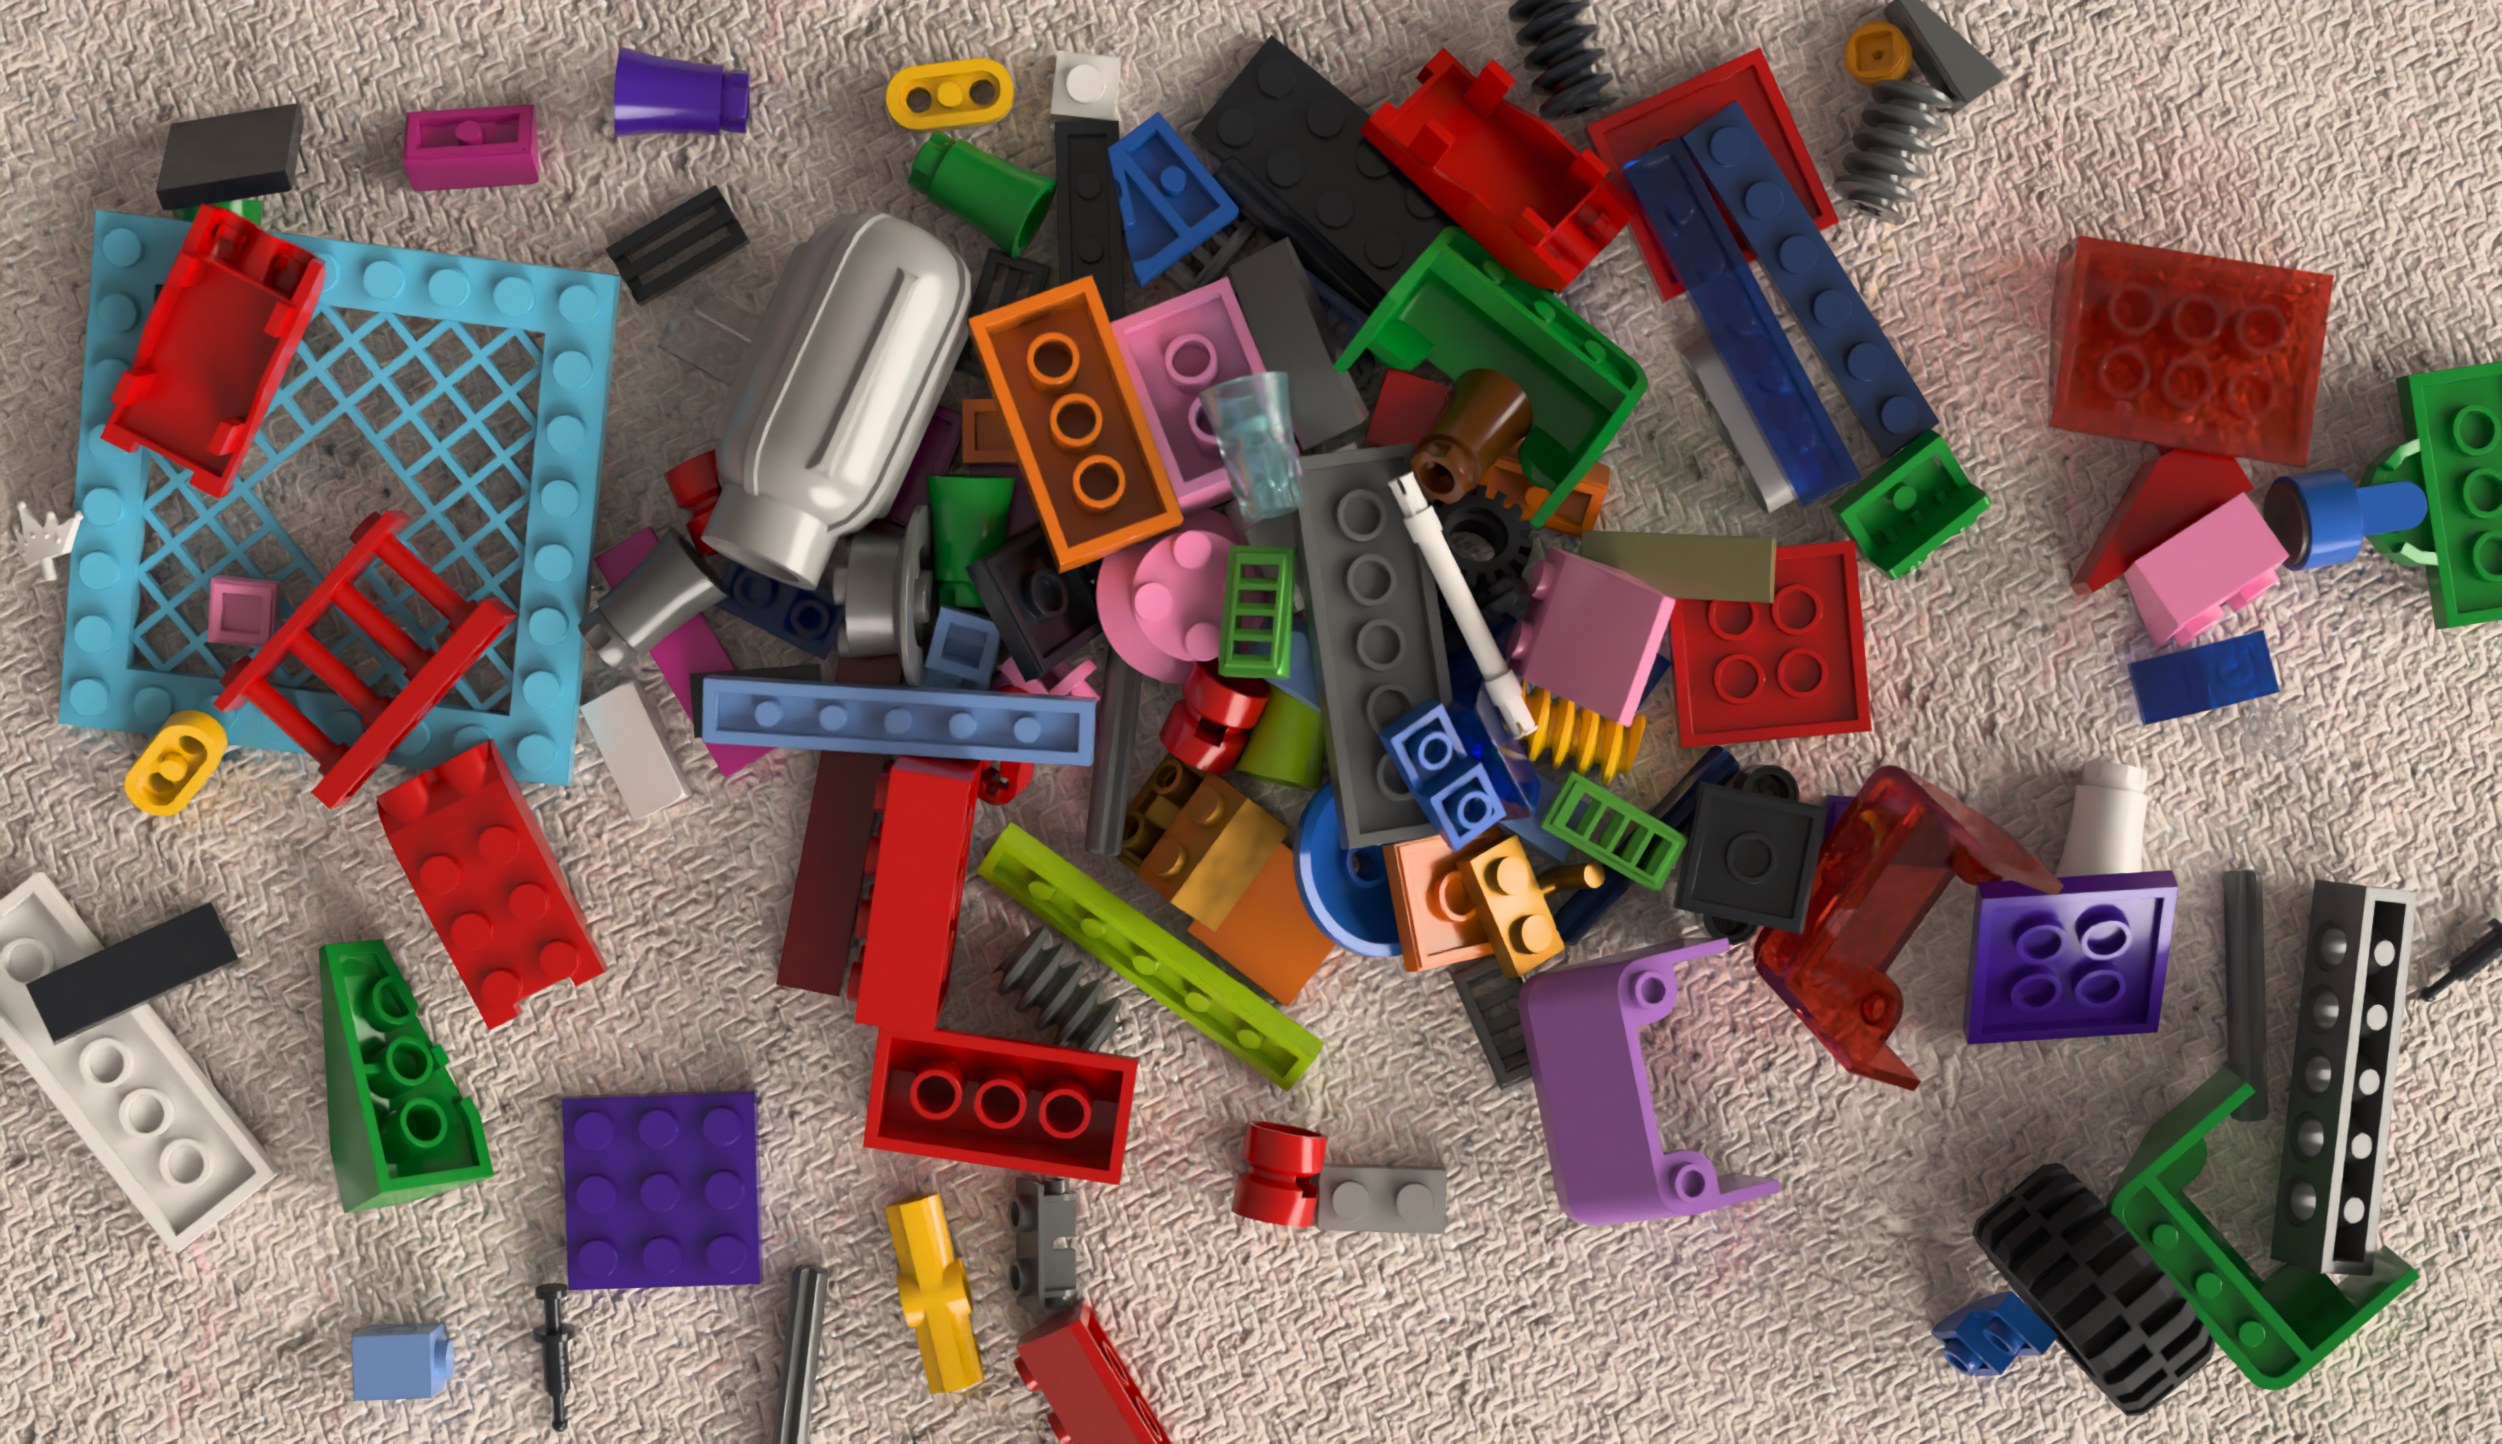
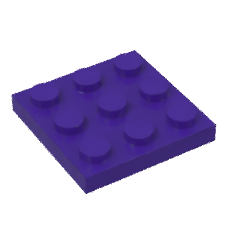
(2069, 960)
(662, 1190)

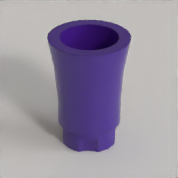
(678, 96)

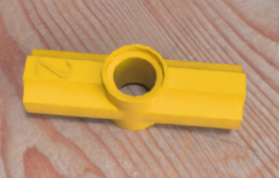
(935, 1293)

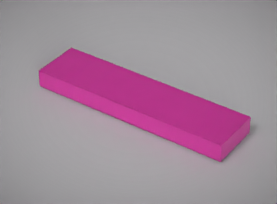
(684, 652)

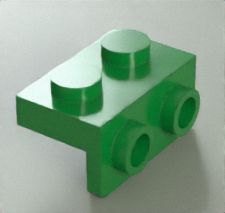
(1909, 506)

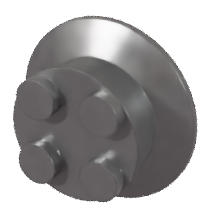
(889, 595)

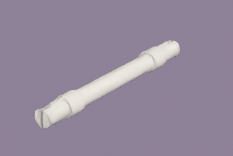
(1426, 530)

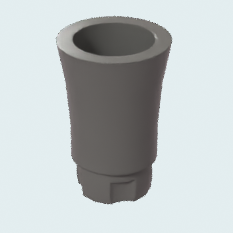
(652, 601)

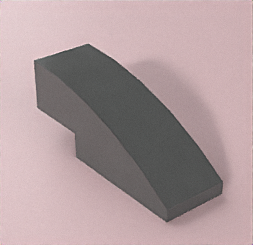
(1298, 340)

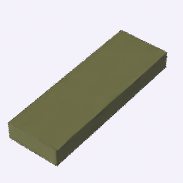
(1690, 564)

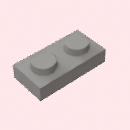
(1382, 1198)

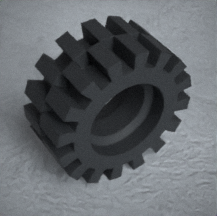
(1494, 524)

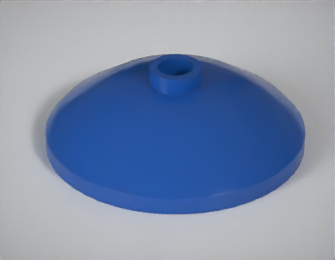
(1343, 904)

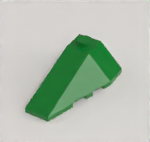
(391, 1103)

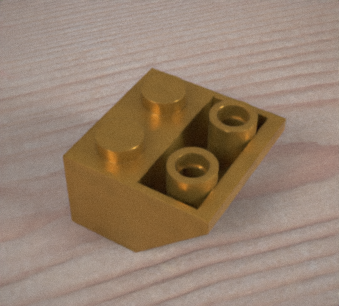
(1197, 839)

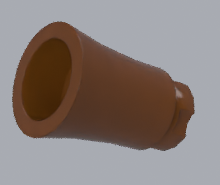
(1473, 430)

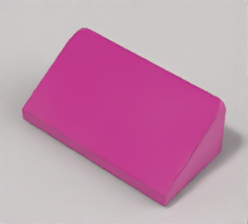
(471, 148)

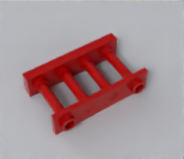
(429, 672)

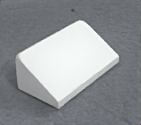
(636, 750)

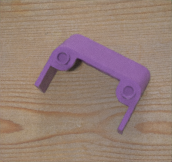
(1597, 1091)

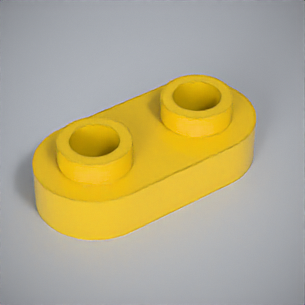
(950, 90)
(185, 754)

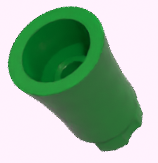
(983, 191)
(966, 523)

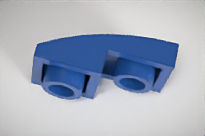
(1441, 775)
(1991, 1333)

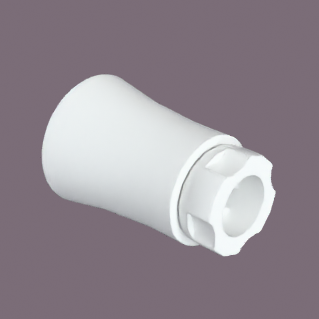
(2106, 821)

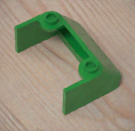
(1475, 313)
(2266, 1327)

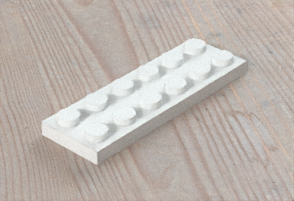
(125, 1082)

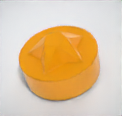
(1877, 53)

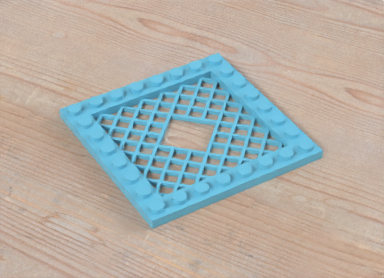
(106, 561)

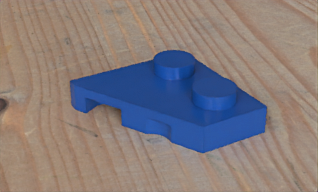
(1164, 198)

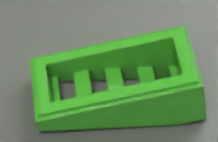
(1278, 663)
(1659, 859)

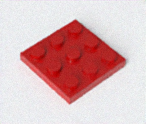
(1679, 109)
(1776, 665)

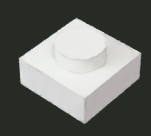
(1085, 87)

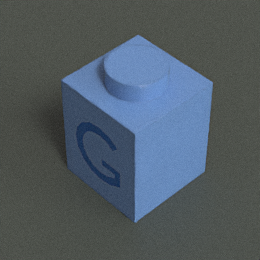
(401, 1361)

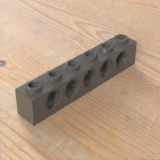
(2343, 1077)

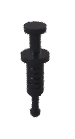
(2469, 961)
(554, 1340)

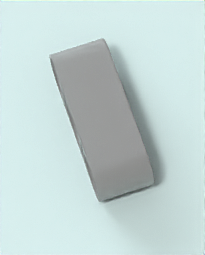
(1735, 426)

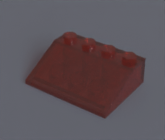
(2186, 350)

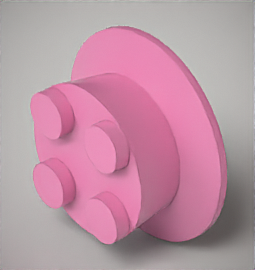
(1167, 597)

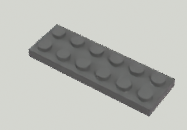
(1369, 633)

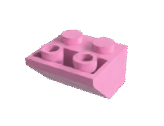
(2203, 568)

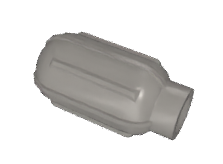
(835, 392)

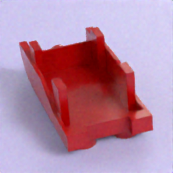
(1502, 172)
(216, 347)
(488, 881)

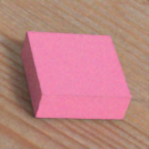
(243, 610)

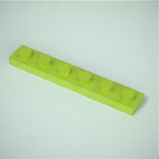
(1149, 957)

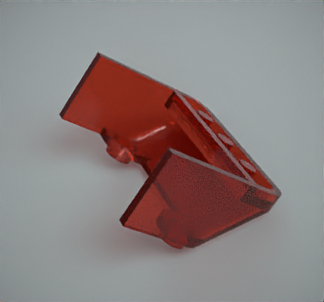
(1866, 900)

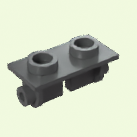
(1041, 1274)

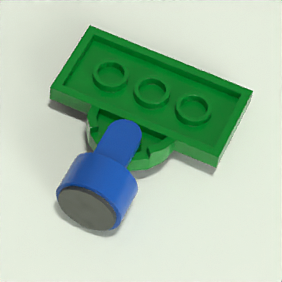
(2418, 501)

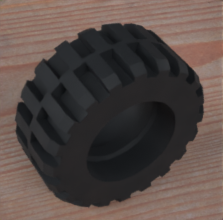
(2094, 1288)

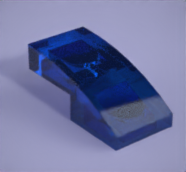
(2203, 677)

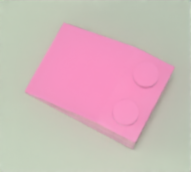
(1172, 358)
(1589, 634)

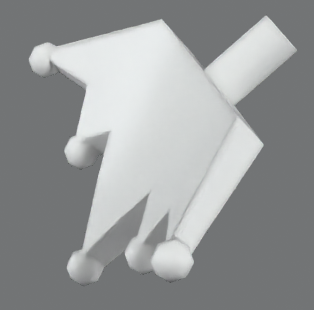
(42, 541)

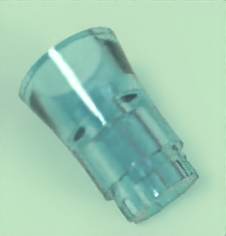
(1257, 443)

